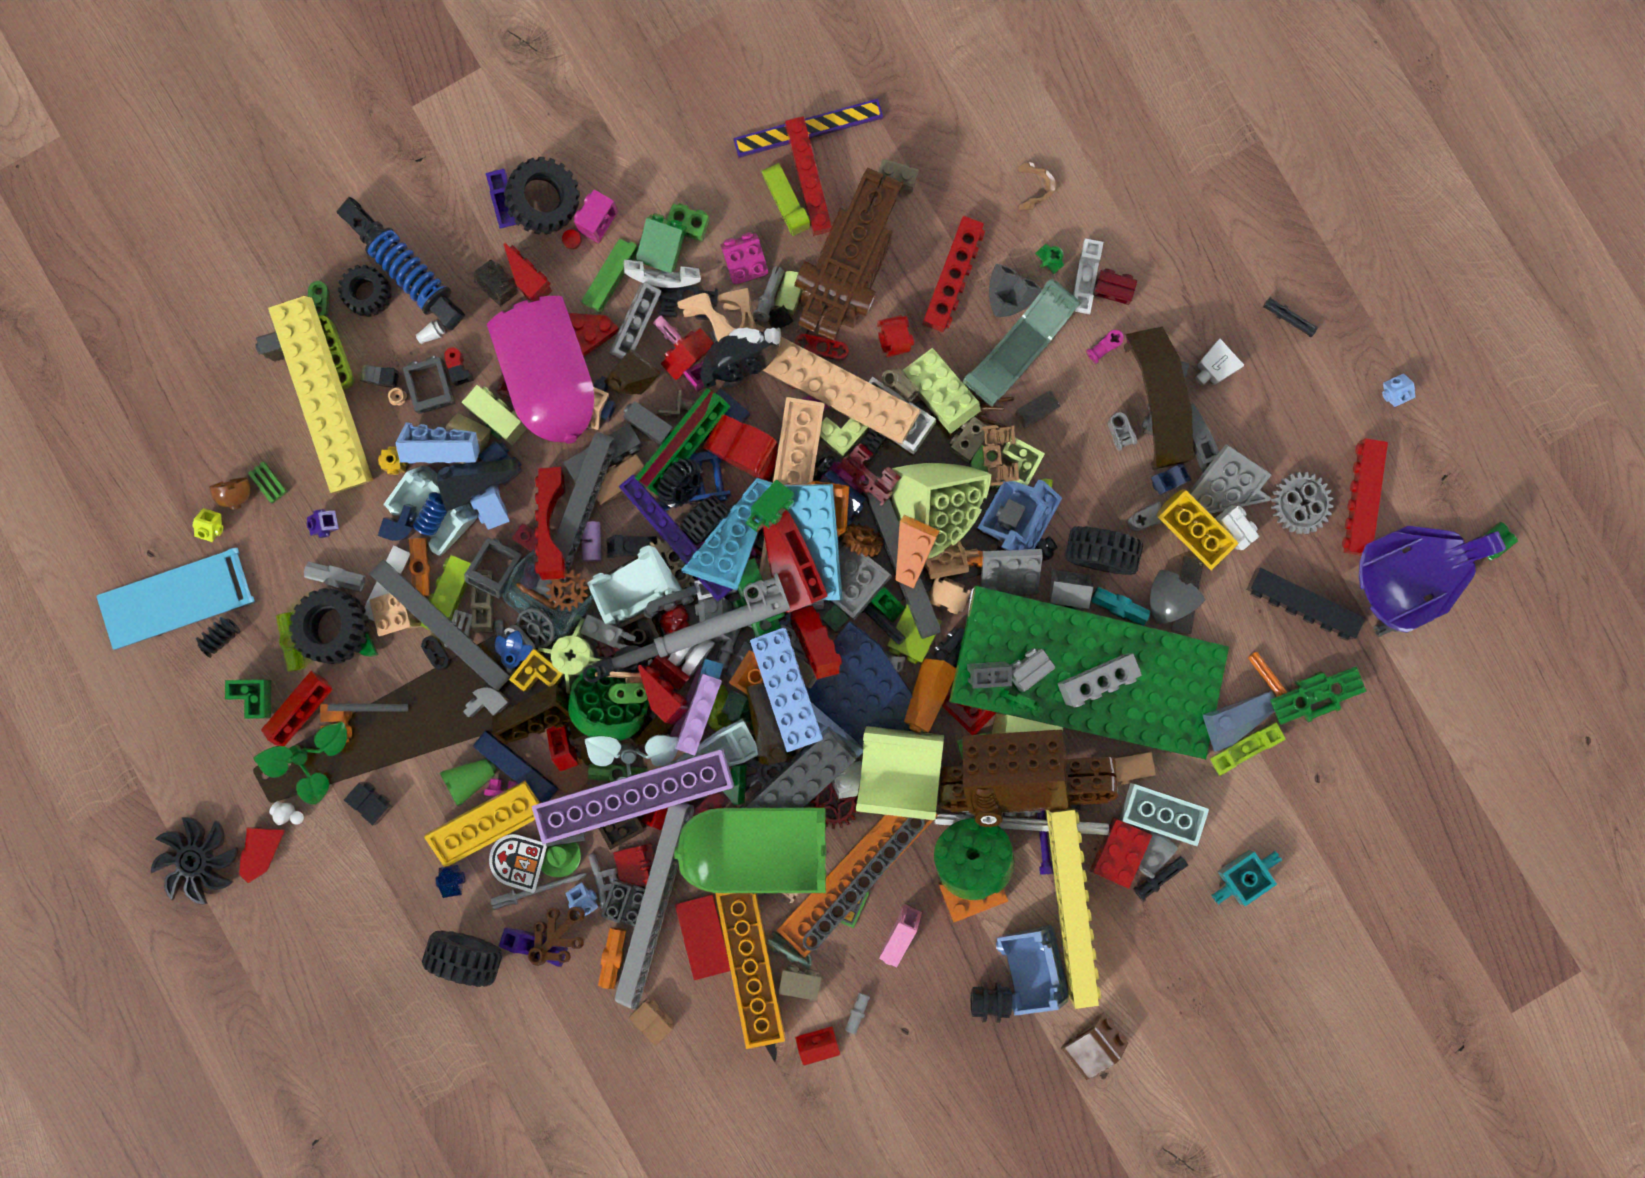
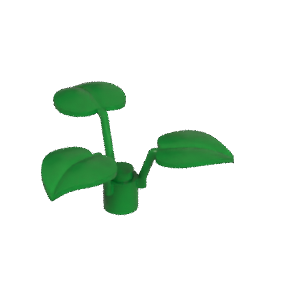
(313, 788)

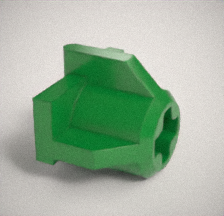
(1051, 257)

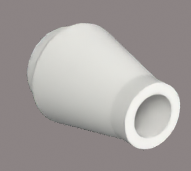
(431, 332)

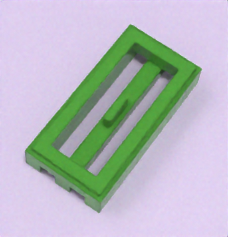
(257, 469)

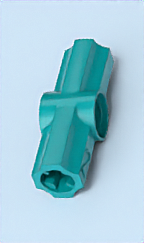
(1120, 606)

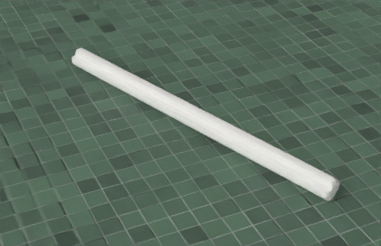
(1025, 824)

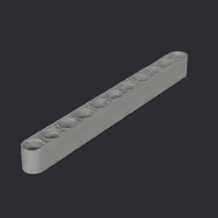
(652, 908)

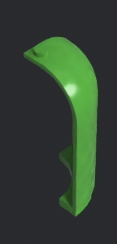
(755, 850)

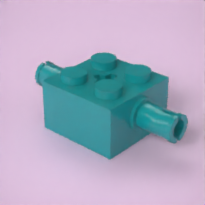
(1259, 878)

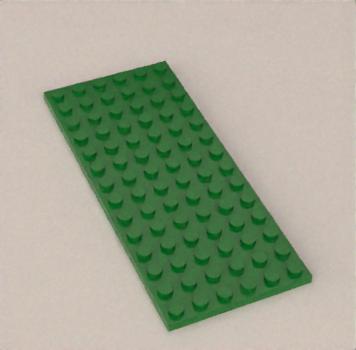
(1157, 711)

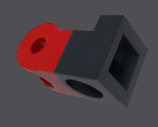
(454, 362)

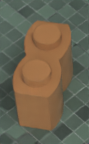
(651, 1022)

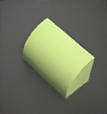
(788, 294)

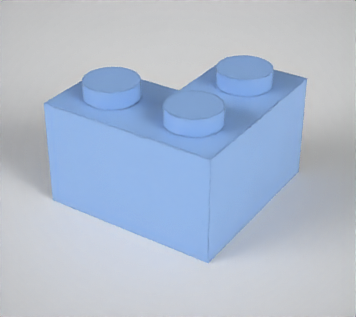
(490, 507)

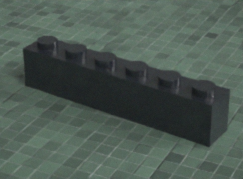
(1305, 603)

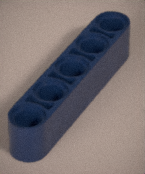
(515, 766)

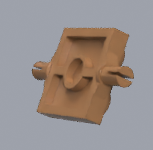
(950, 562)

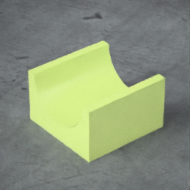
(900, 773)

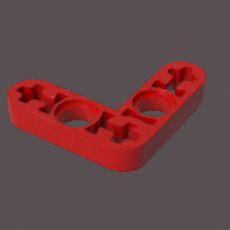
(814, 340)

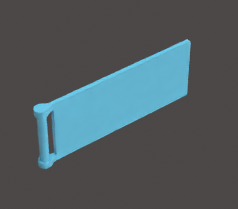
(173, 599)

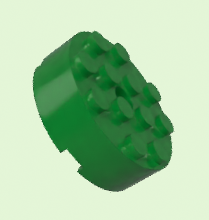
(600, 716)
(976, 877)

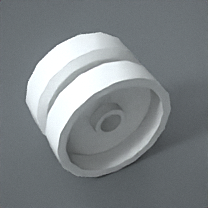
(693, 655)

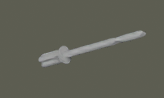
(511, 898)

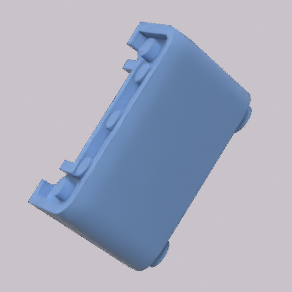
(1035, 970)

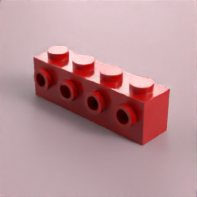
(815, 642)
(296, 709)

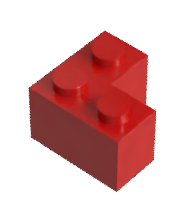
(686, 353)

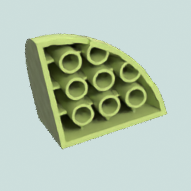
(941, 497)

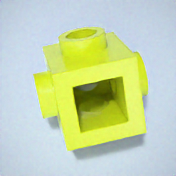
(207, 525)

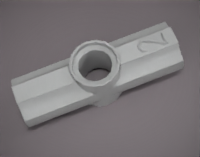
(334, 576)

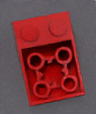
(526, 277)
(662, 699)

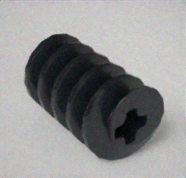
(217, 636)

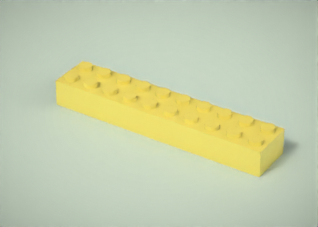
(320, 394)
(1072, 907)

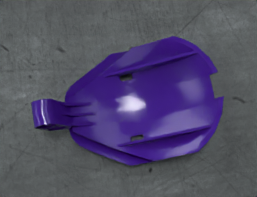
(1435, 565)

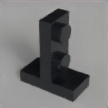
(627, 545)

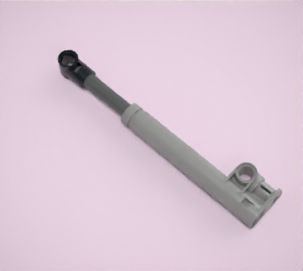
(766, 604)

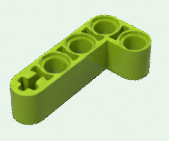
(791, 211)
(337, 351)

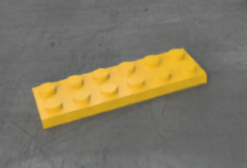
(483, 824)

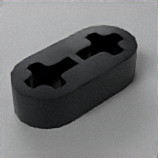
(431, 655)

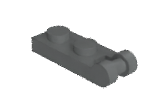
(670, 601)

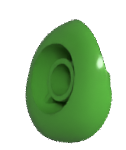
(561, 859)

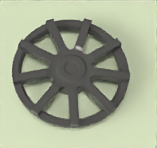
(537, 628)

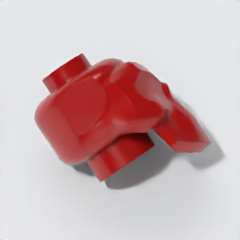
(674, 619)

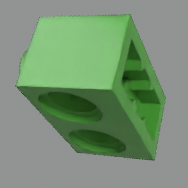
(689, 218)

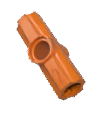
(418, 555)
(612, 958)

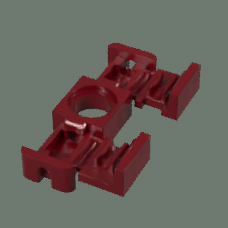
(853, 468)

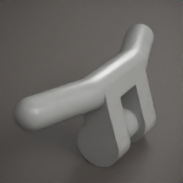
(599, 878)

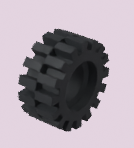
(873, 442)

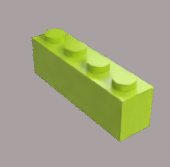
(450, 587)

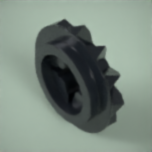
(823, 466)

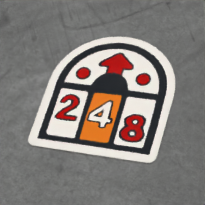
(517, 861)

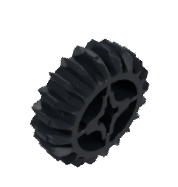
(680, 482)

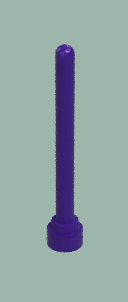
(1046, 865)

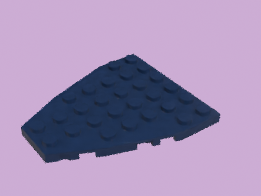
(865, 690)

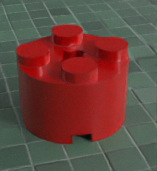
(895, 336)

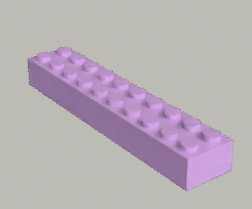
(633, 796)

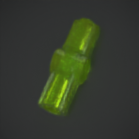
(293, 658)

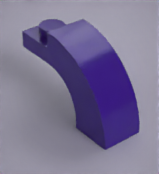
(523, 941)

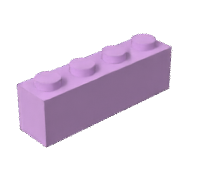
(698, 714)

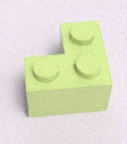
(842, 439)
(1026, 456)

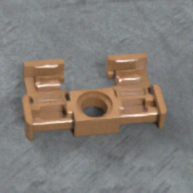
(992, 438)

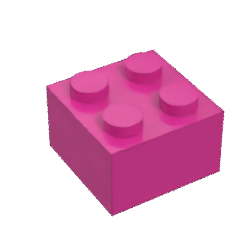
(595, 216)

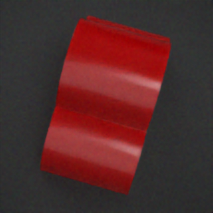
(743, 447)

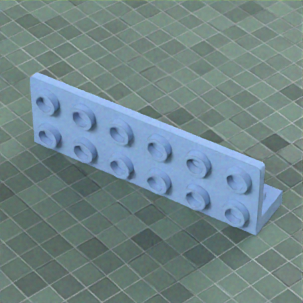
(786, 689)

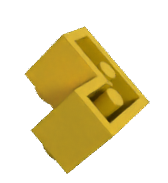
(536, 667)

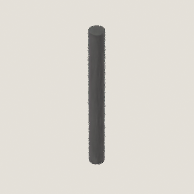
(367, 707)

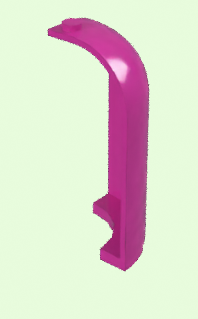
(544, 368)

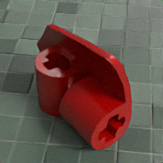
(258, 851)

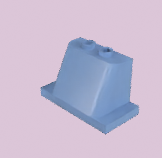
(1040, 507)

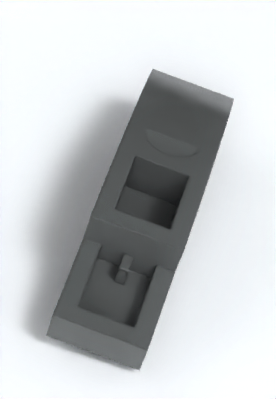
(1203, 441)

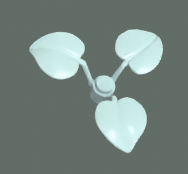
(604, 749)

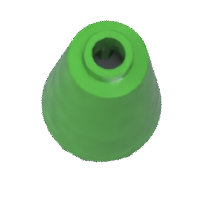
(467, 779)

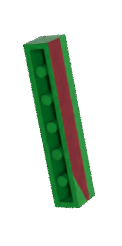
(684, 438)

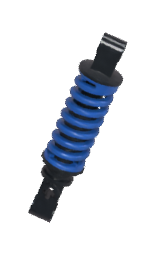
(401, 265)

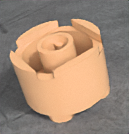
(949, 594)

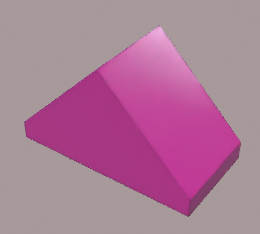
(693, 375)

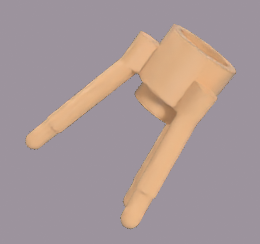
(630, 678)

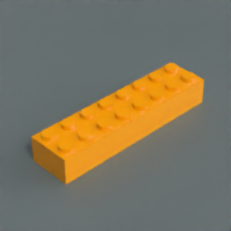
(750, 969)

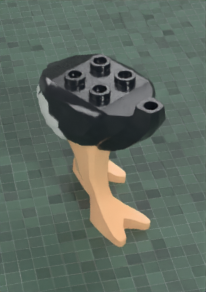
(736, 351)

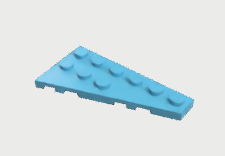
(816, 522)
(730, 544)

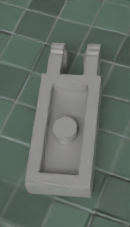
(604, 632)

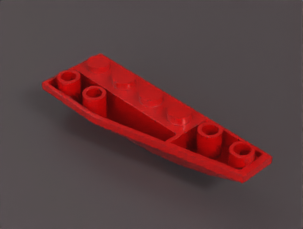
(793, 563)

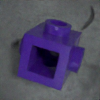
(322, 523)

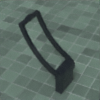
(779, 317)

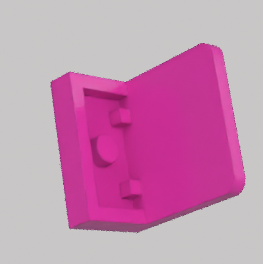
(744, 258)

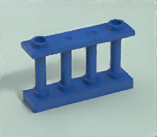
(722, 495)

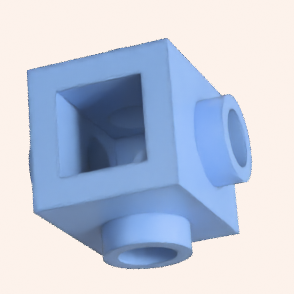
(1398, 390)
(582, 897)

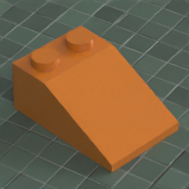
(747, 673)

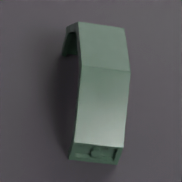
(1022, 343)

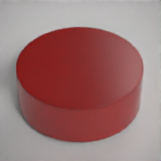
(571, 239)

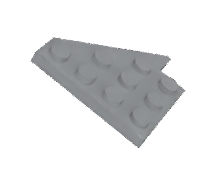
(1230, 481)

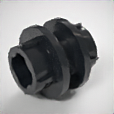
(991, 1002)

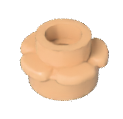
(392, 396)

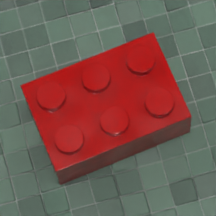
(1121, 853)

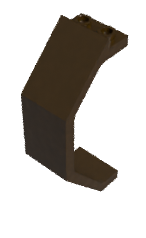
(1166, 396)

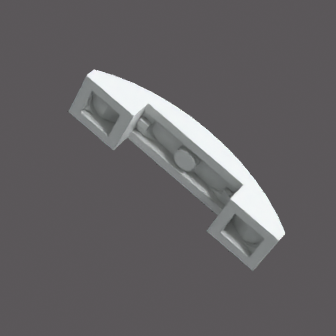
(1087, 274)
(686, 276)

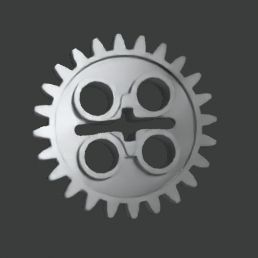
(1287, 510)

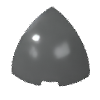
(1010, 292)
(1172, 598)

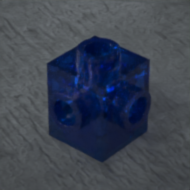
(450, 881)

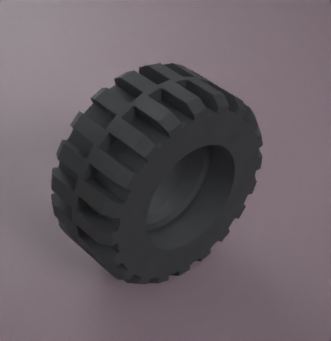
(558, 178)
(1104, 550)
(306, 622)
(462, 958)

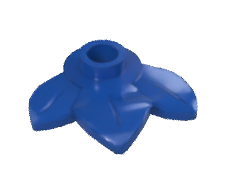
(512, 646)

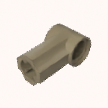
(901, 384)

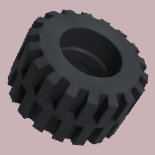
(351, 283)
(704, 519)

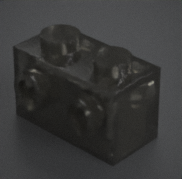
(495, 282)

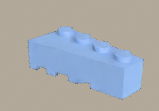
(436, 445)

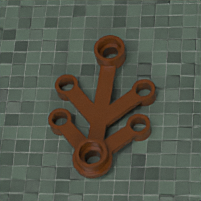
(554, 937)

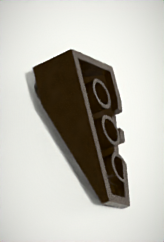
(766, 730)

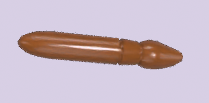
(537, 596)

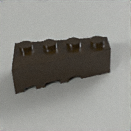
(532, 715)

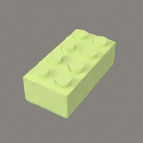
(942, 390)

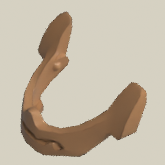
(1050, 185)

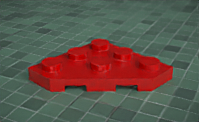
(592, 330)

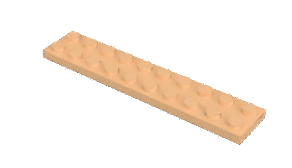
(842, 391)
(796, 451)

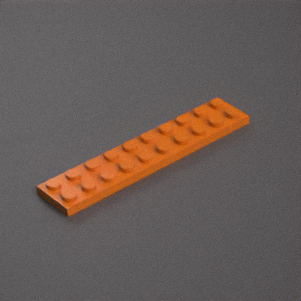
(842, 876)

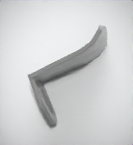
(1157, 854)

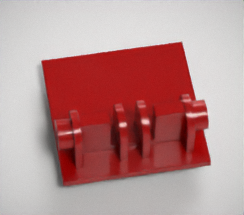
(634, 864)

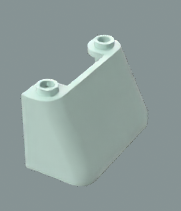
(414, 490)
(632, 587)

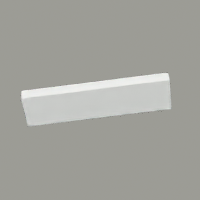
(398, 560)

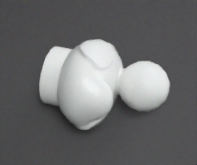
(284, 812)

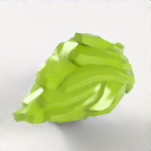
(718, 719)

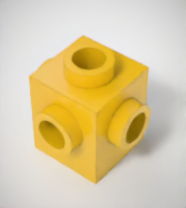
(393, 467)

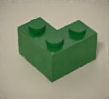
(255, 696)

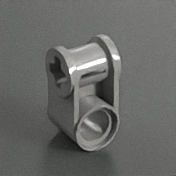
(1122, 432)
(1148, 517)

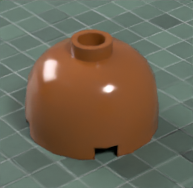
(231, 493)

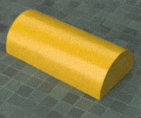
(1197, 528)

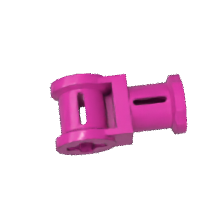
(1105, 346)

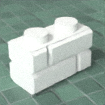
(1235, 522)

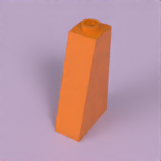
(929, 694)

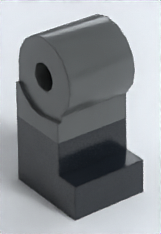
(379, 376)

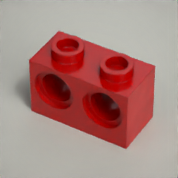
(560, 748)

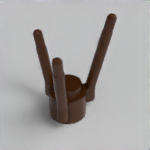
(983, 407)

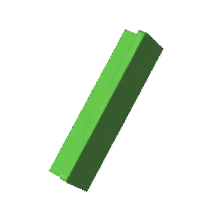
(609, 276)

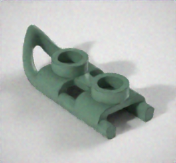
(792, 954)

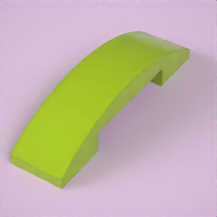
(1247, 748)

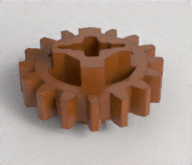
(862, 540)
(574, 595)

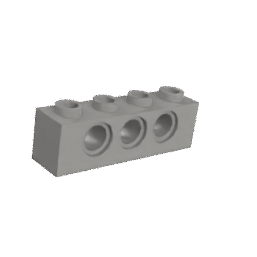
(635, 320)
(1128, 673)

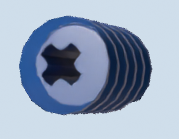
(431, 515)

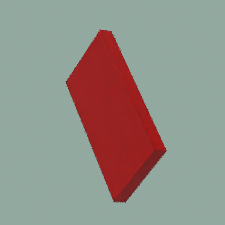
(703, 937)

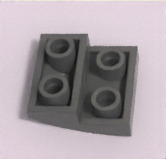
(623, 902)

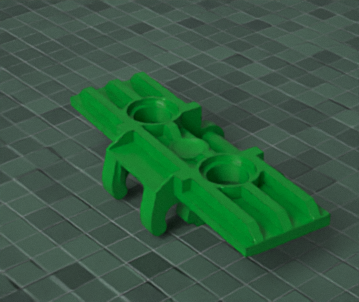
(751, 575)
(1315, 690)

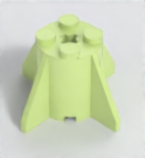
(562, 653)

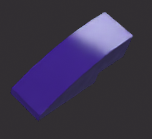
(497, 184)

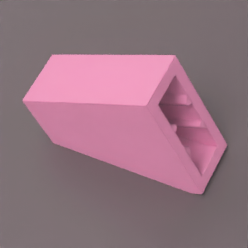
(900, 935)

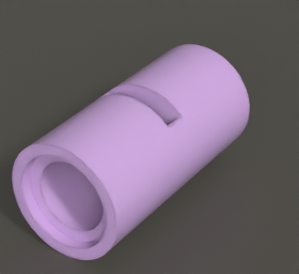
(591, 542)

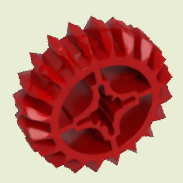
(839, 819)

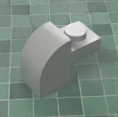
(493, 700)

